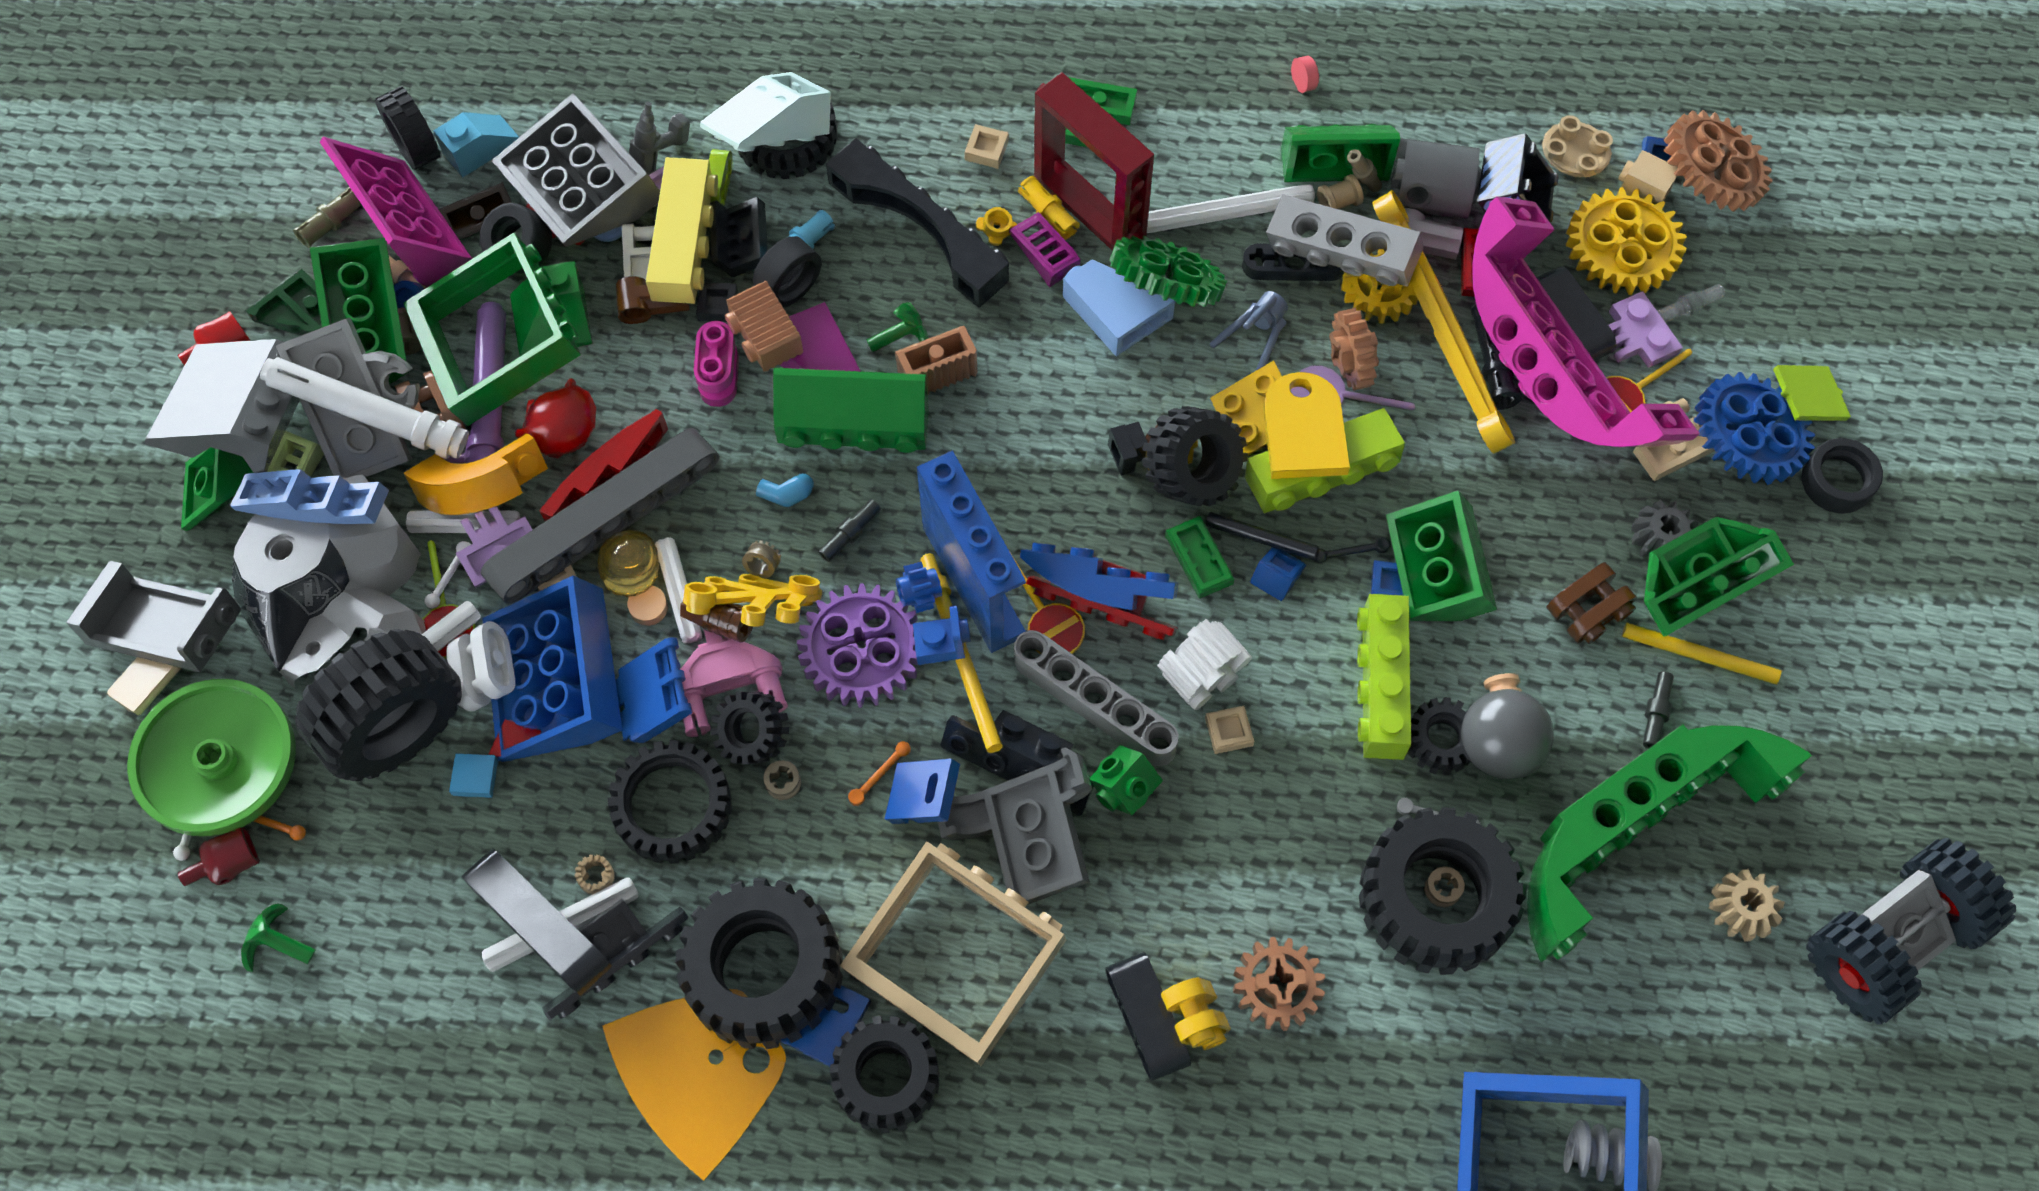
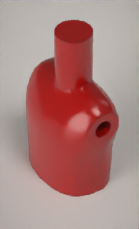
(217, 331)

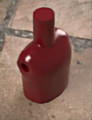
(222, 858)

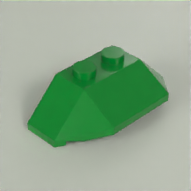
(1709, 569)

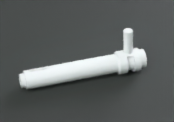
(422, 429)

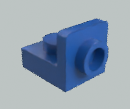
(941, 638)

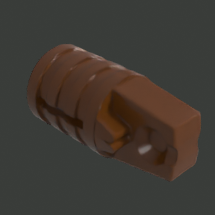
(722, 620)

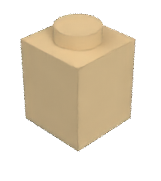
(1649, 176)

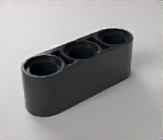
(1579, 312)
(1147, 1017)

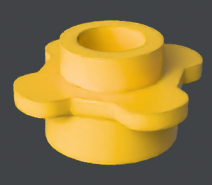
(993, 217)

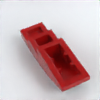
(607, 461)

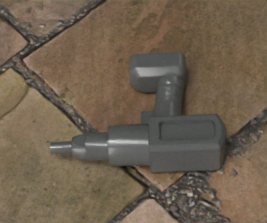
(648, 142)

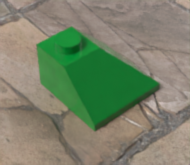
(530, 319)
(210, 484)

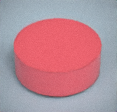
(1305, 73)

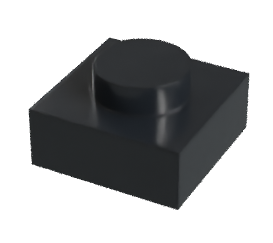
(712, 301)

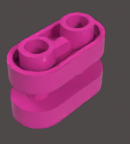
(716, 363)

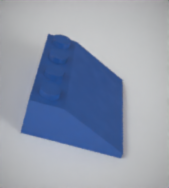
(559, 669)

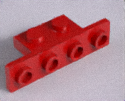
(1115, 615)

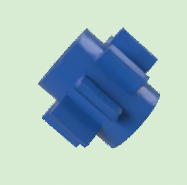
(918, 587)

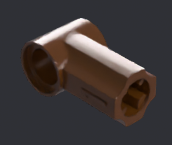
(635, 302)

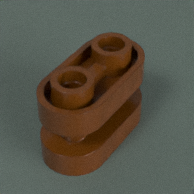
(1591, 624)

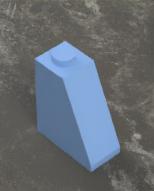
(1114, 307)

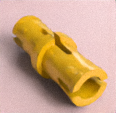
(1049, 207)

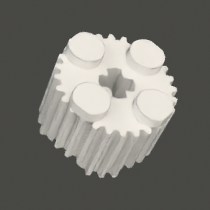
(1204, 662)

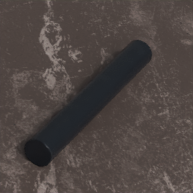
(1262, 536)

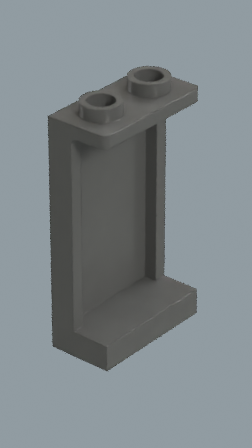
(153, 619)

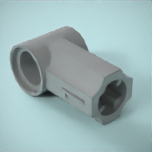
(1437, 237)

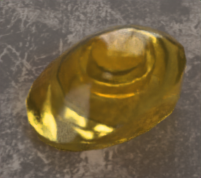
(628, 563)

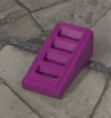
(1050, 273)

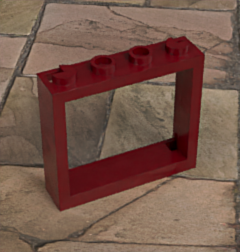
(1065, 105)

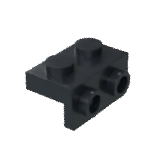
(738, 236)

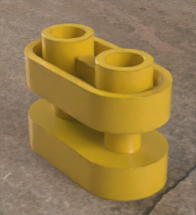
(1201, 1025)

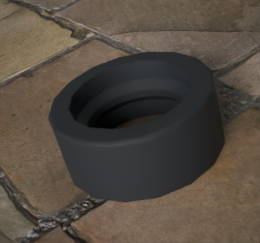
(789, 269)
(1831, 498)

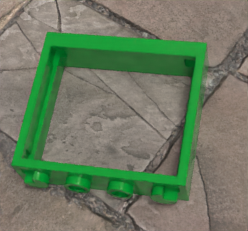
(463, 286)

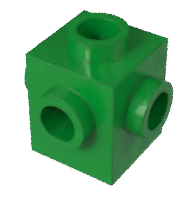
(1125, 780)

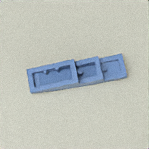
(308, 499)

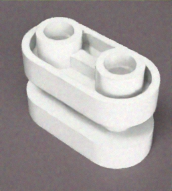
(483, 665)

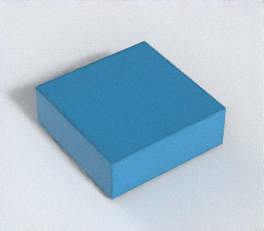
(473, 775)

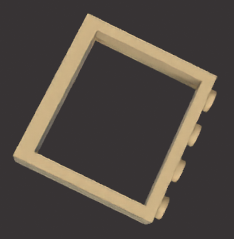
(979, 883)

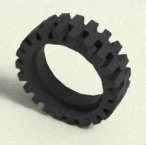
(793, 159)
(649, 761)

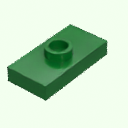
(1199, 557)

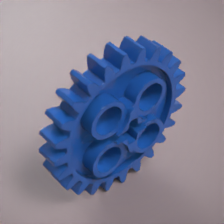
(1753, 428)

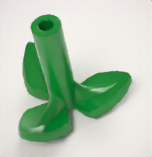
(910, 324)
(261, 933)

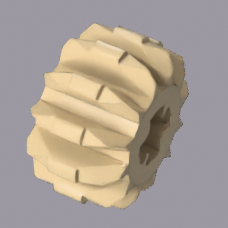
(1758, 895)

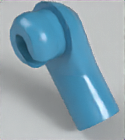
(787, 493)

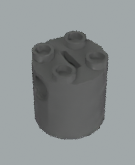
(1436, 177)

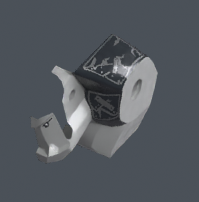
(316, 582)

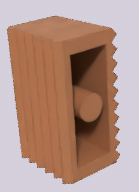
(764, 326)
(942, 359)

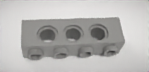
(1332, 225)

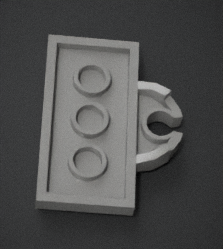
(347, 443)

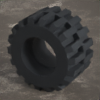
(1220, 458)
(877, 1038)

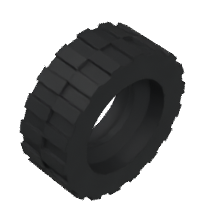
(407, 127)

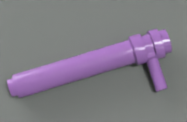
(489, 357)

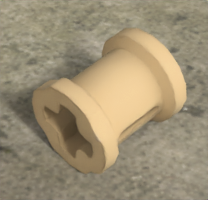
(1341, 194)

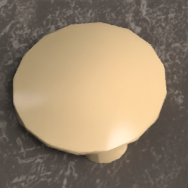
(1577, 148)

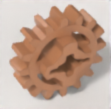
(1354, 349)
(1296, 981)

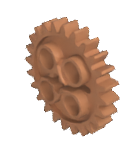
(1718, 160)

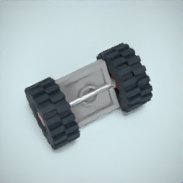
(1940, 901)

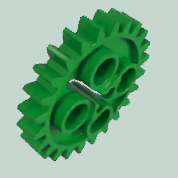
(1146, 264)

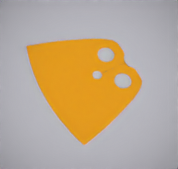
(682, 1095)

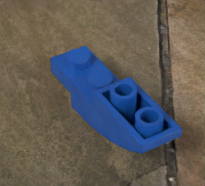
(1083, 576)

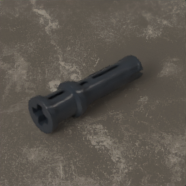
(1494, 370)

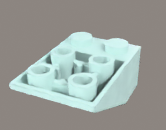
(772, 112)

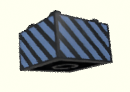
(1516, 171)

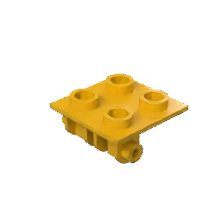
(1245, 404)

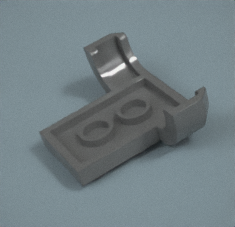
(1029, 826)

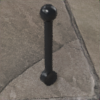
(1381, 546)

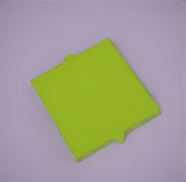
(1811, 393)

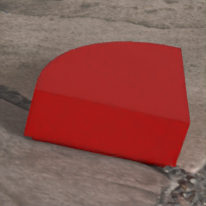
(512, 735)

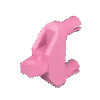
(725, 666)

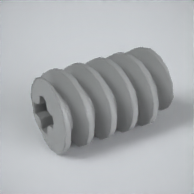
(1607, 1153)

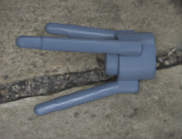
(1264, 314)

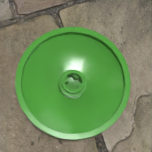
(211, 757)

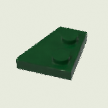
(290, 306)

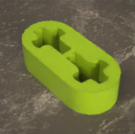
(721, 165)

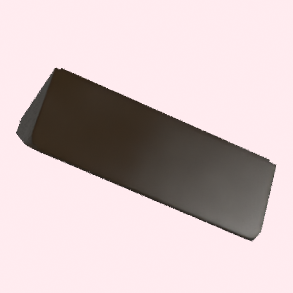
(468, 214)

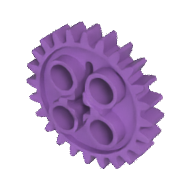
(869, 675)

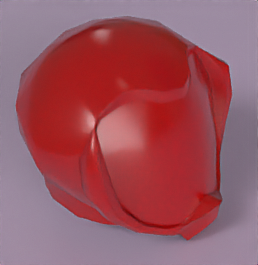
(560, 420)

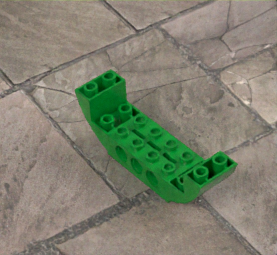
(1638, 799)

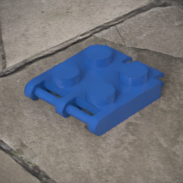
(652, 692)

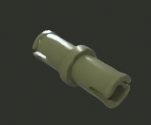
(327, 218)

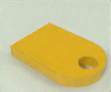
(1305, 432)

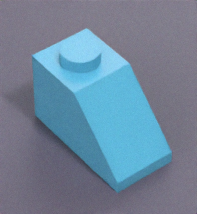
(473, 140)

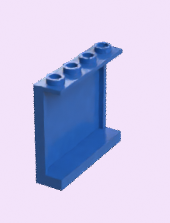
(970, 549)

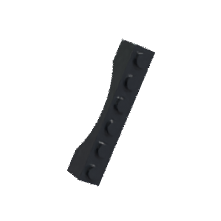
(868, 180)

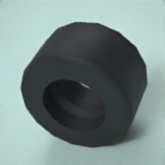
(510, 217)

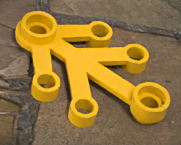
(761, 592)

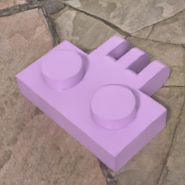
(1642, 331)
(488, 541)

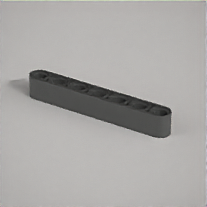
(599, 515)

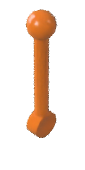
(856, 796)
(296, 832)

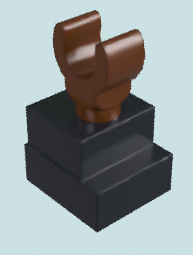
(1127, 446)

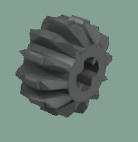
(1655, 520)

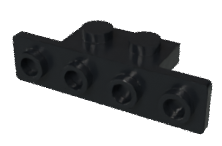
(1022, 750)
(622, 942)

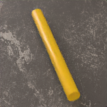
(1702, 653)

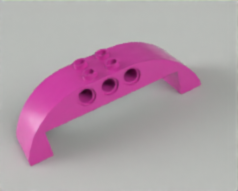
(1544, 348)

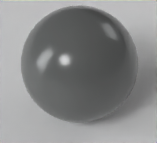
(1507, 734)

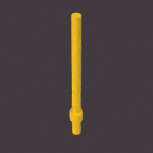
(966, 667)

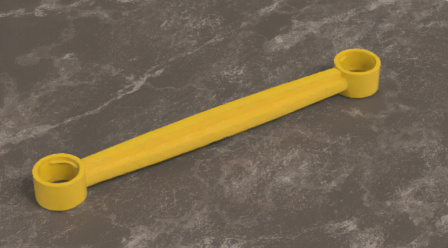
(1450, 336)

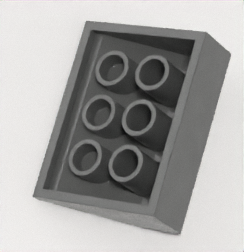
(577, 174)

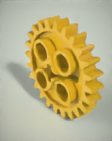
(1626, 241)

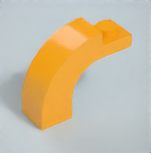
(479, 484)

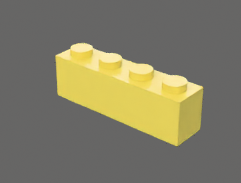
(680, 230)

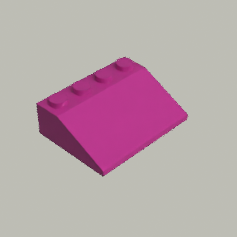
(400, 210)

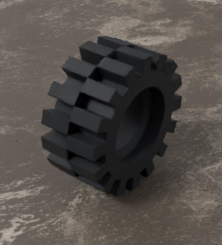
(730, 733)
(1424, 749)

